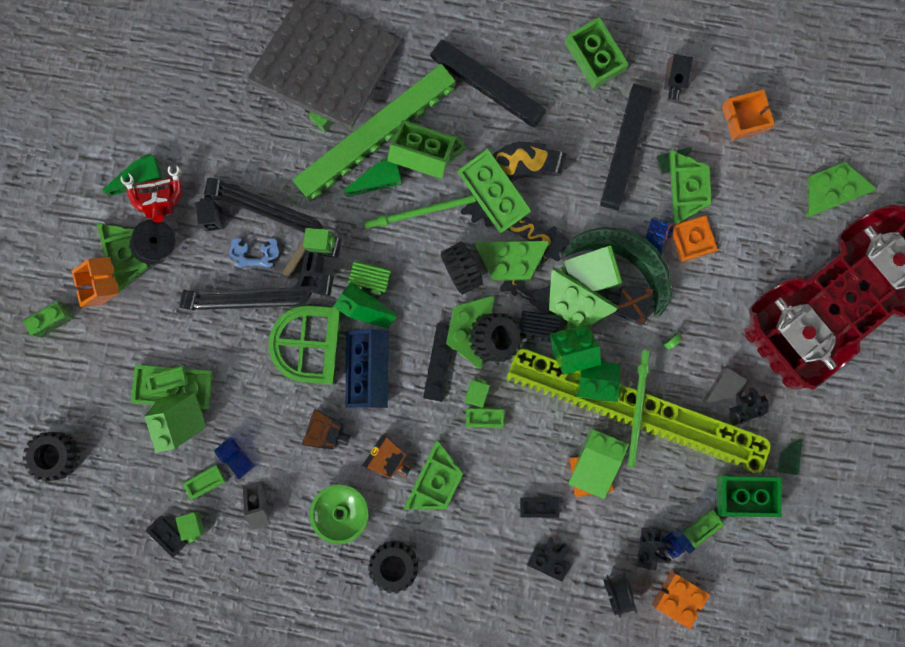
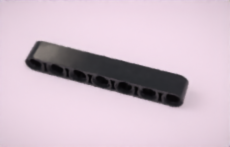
(488, 83)
(625, 147)

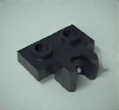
(748, 407)
(652, 549)
(550, 560)

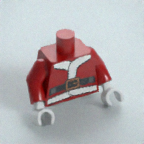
(157, 196)

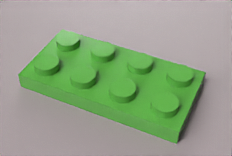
(494, 191)
(198, 381)

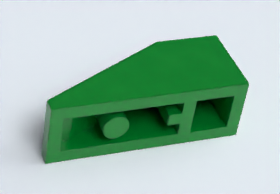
(142, 170)
(380, 176)
(363, 307)

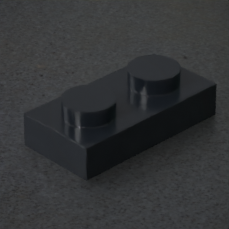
(539, 507)
(166, 536)

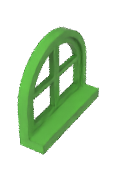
(330, 345)

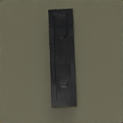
(438, 365)

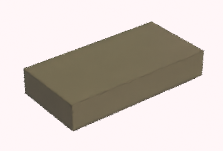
(295, 262)

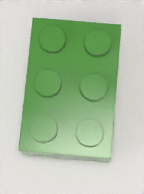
(596, 53)
(421, 149)

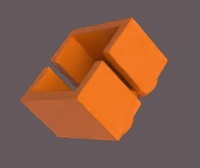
(745, 115)
(95, 273)
(681, 600)

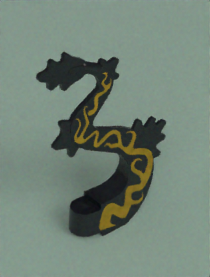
(531, 161)

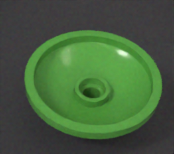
(333, 527)

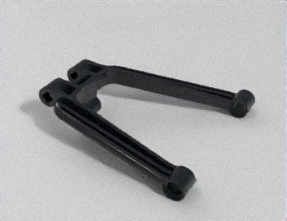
(310, 279)

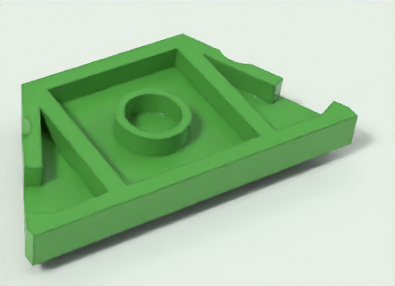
(688, 186)
(834, 188)
(116, 245)
(512, 259)
(576, 301)
(460, 324)
(436, 482)

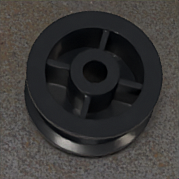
(149, 231)
(620, 590)

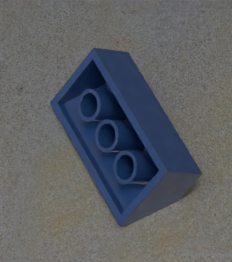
(367, 368)

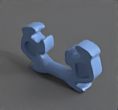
(271, 253)

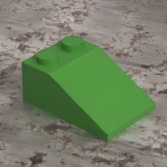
(598, 463)

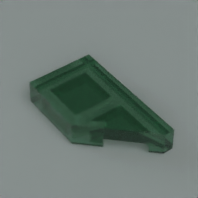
(664, 161)
(790, 458)

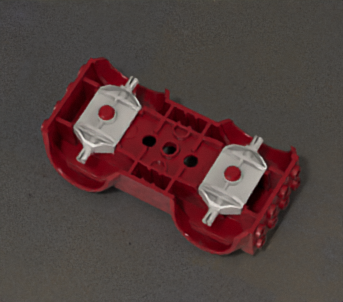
(794, 320)

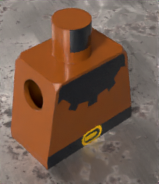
(387, 459)

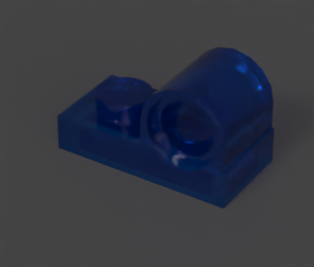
(659, 232)
(231, 454)
(679, 542)

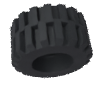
(461, 268)
(508, 337)
(36, 461)
(381, 579)

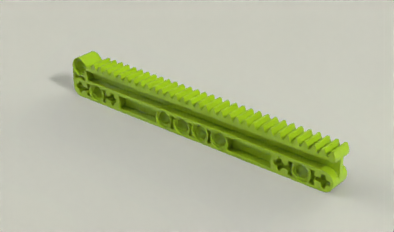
(683, 425)

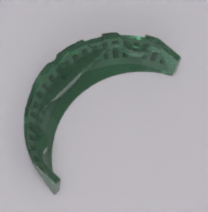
(634, 249)

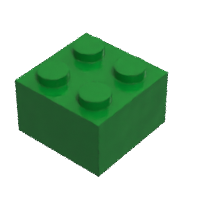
(575, 349)

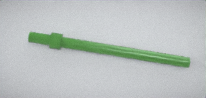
(383, 220)
(643, 371)

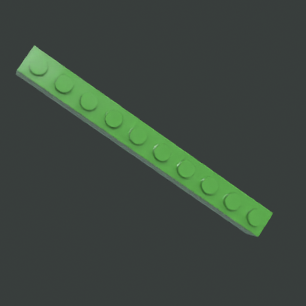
(374, 132)

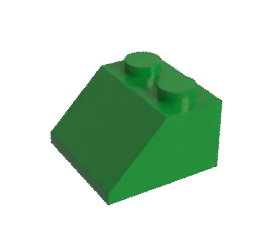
(599, 382)

